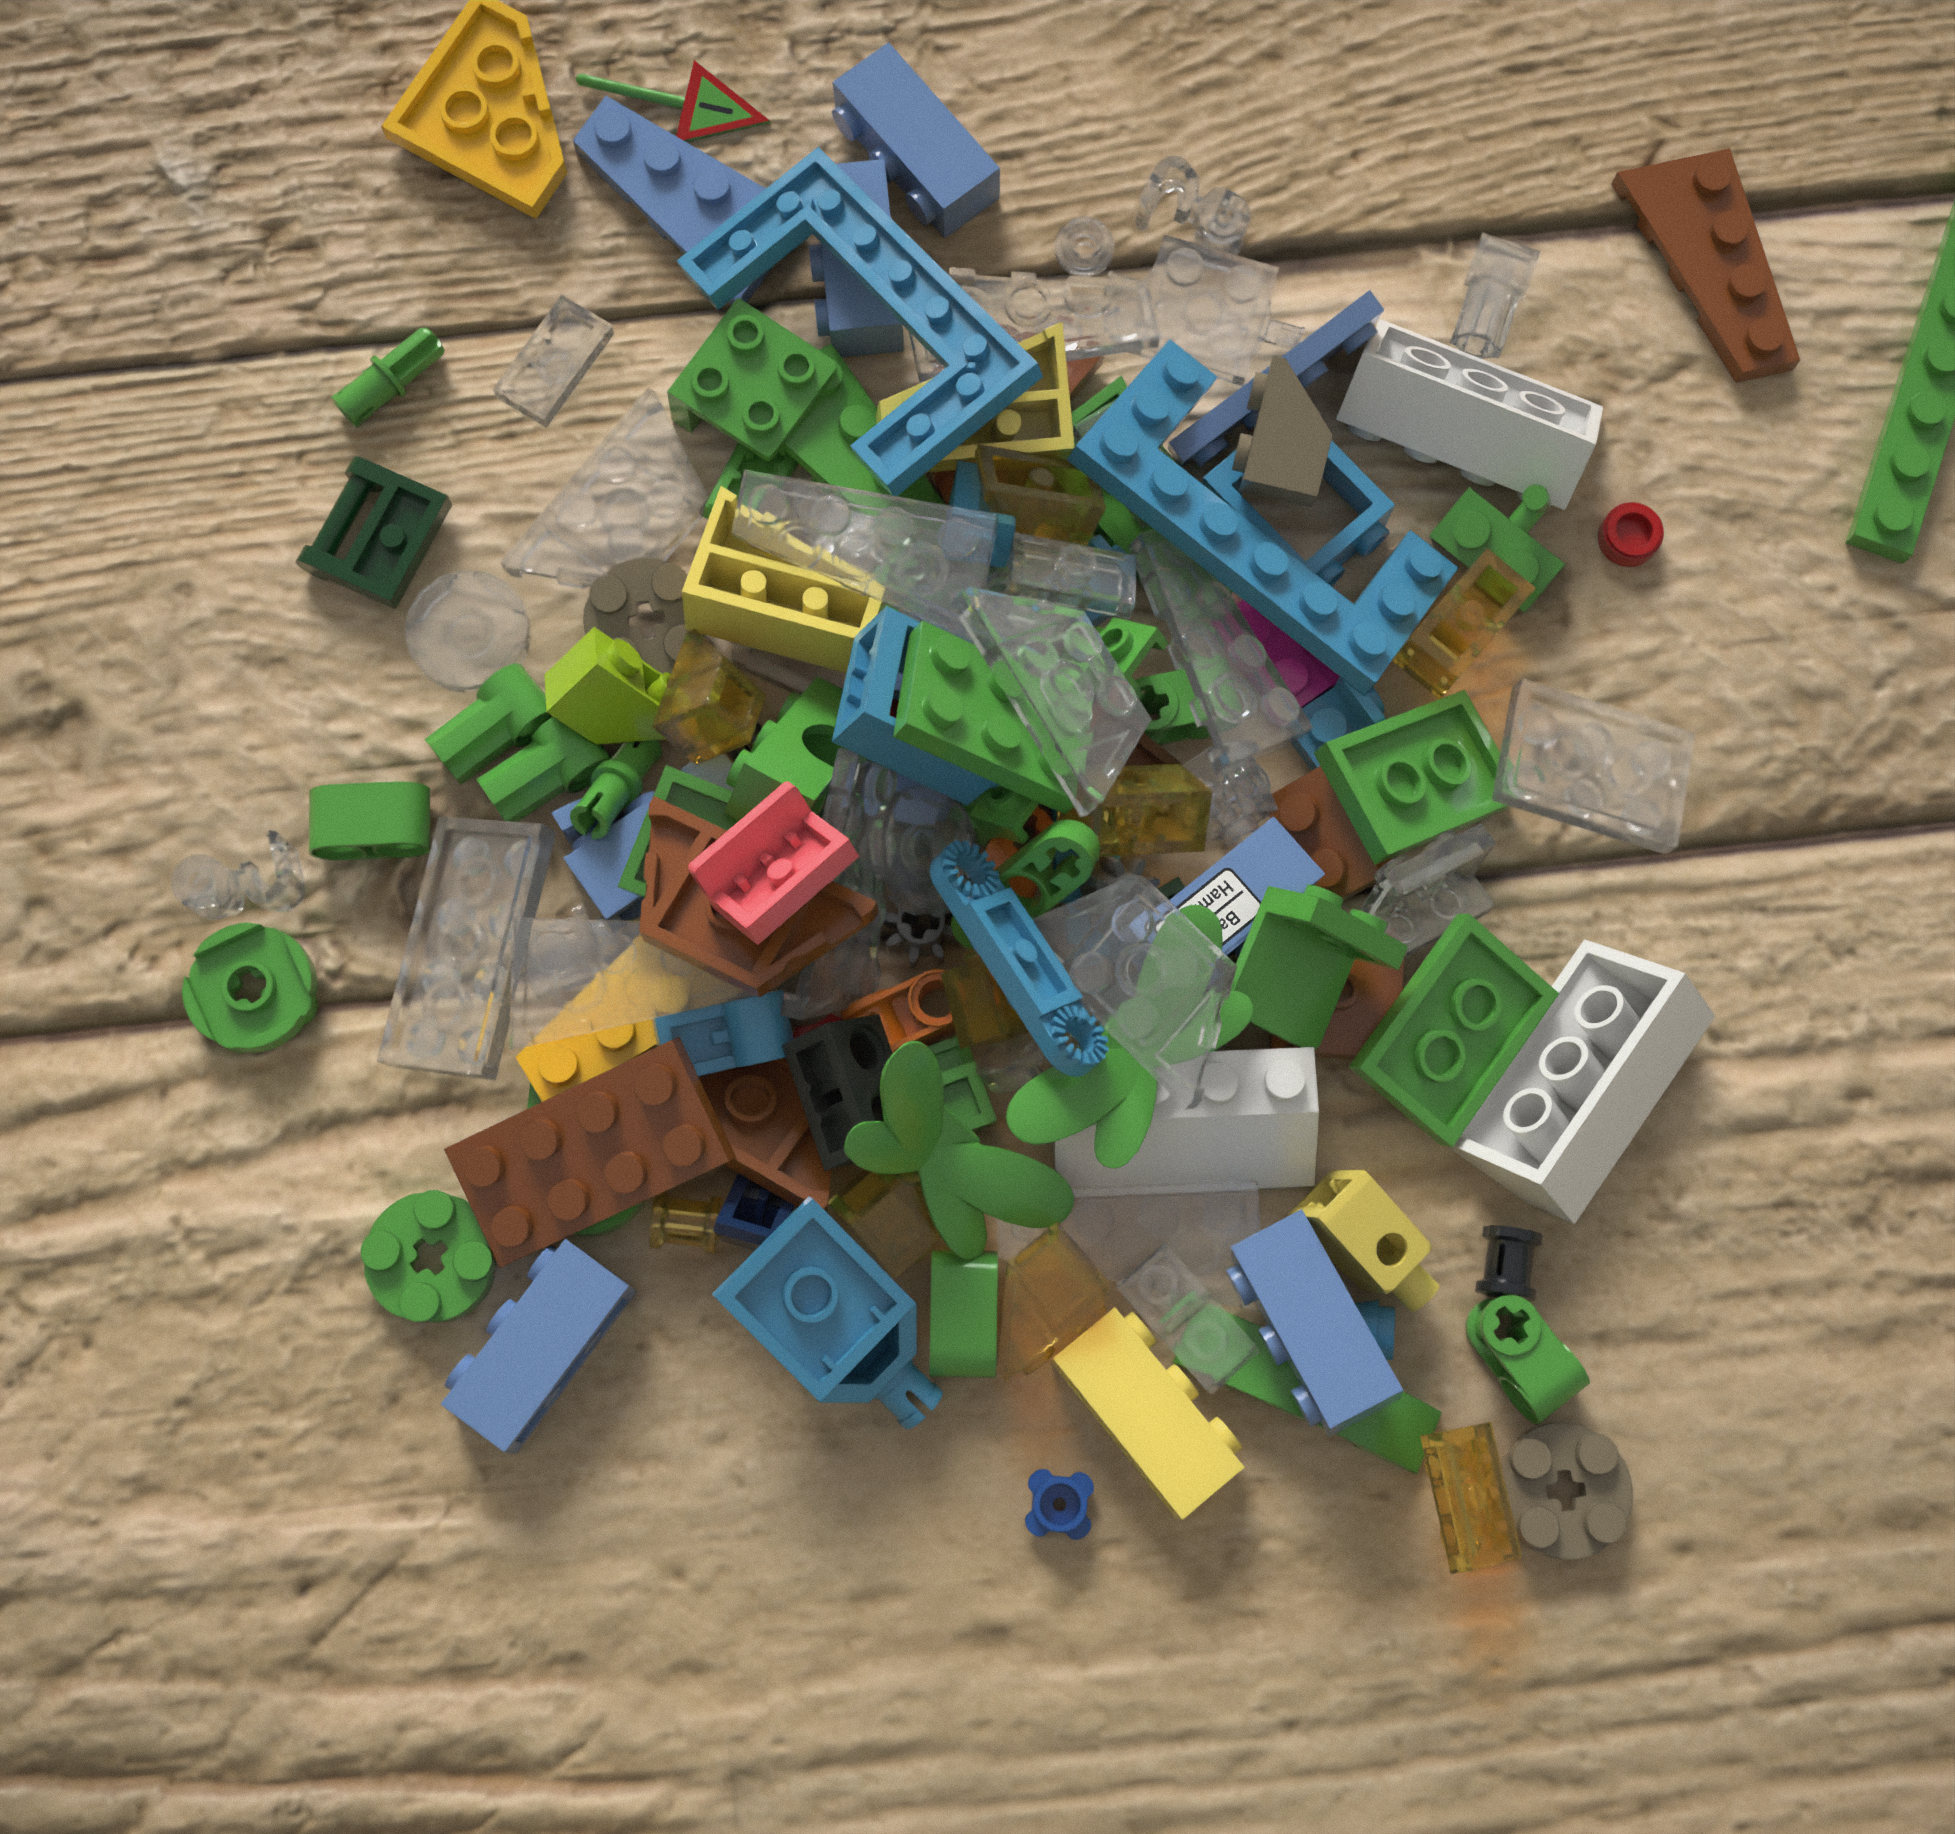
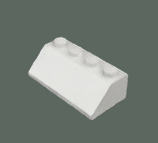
(1470, 414)
(1585, 1078)
(1250, 1125)

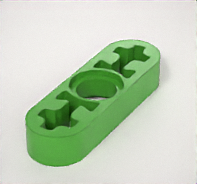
(1034, 863)

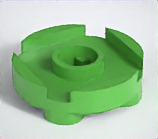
(216, 975)
(393, 1249)

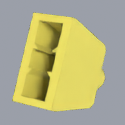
(1354, 1217)

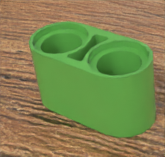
(369, 821)
(963, 1315)

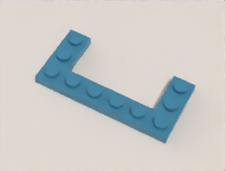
(980, 359)
(1347, 637)

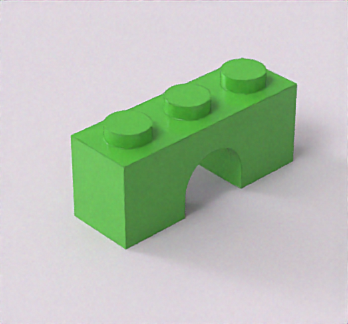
(790, 750)

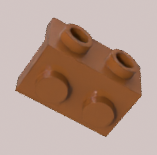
(1324, 831)

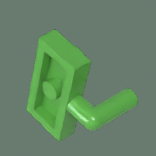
(1477, 525)

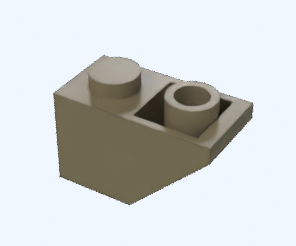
(1288, 440)

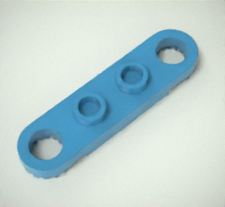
(1018, 958)

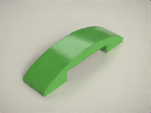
(1388, 1433)

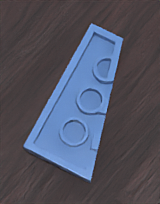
(664, 177)
(1345, 331)

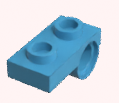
(729, 1033)

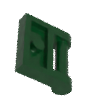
(390, 540)

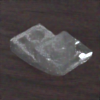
(1188, 1318)

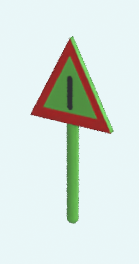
(706, 109)

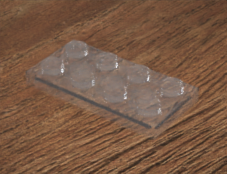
(458, 956)

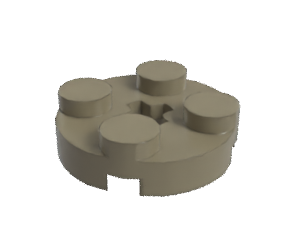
(633, 583)
(1604, 1484)

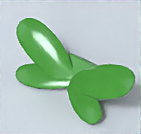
(1115, 1092)
(954, 1170)

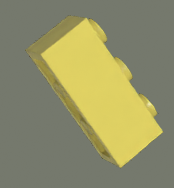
(1149, 1412)

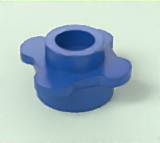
(1045, 1490)

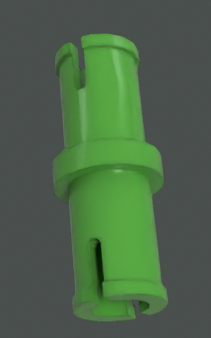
(614, 786)

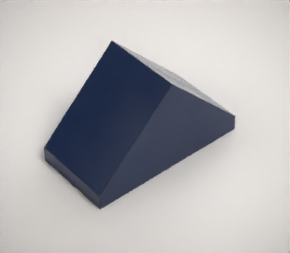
(750, 1214)

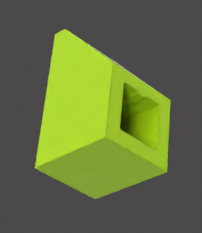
(605, 691)

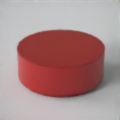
(1630, 534)

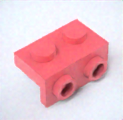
(771, 863)

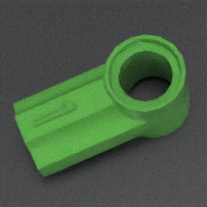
(504, 715)
(542, 770)

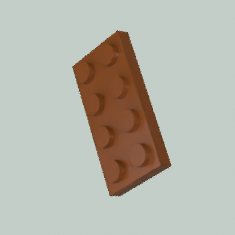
(590, 1152)

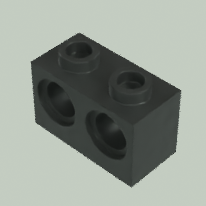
(839, 1080)

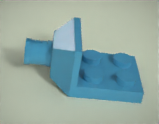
(831, 1315)

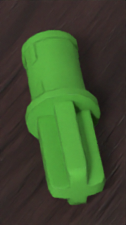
(388, 376)

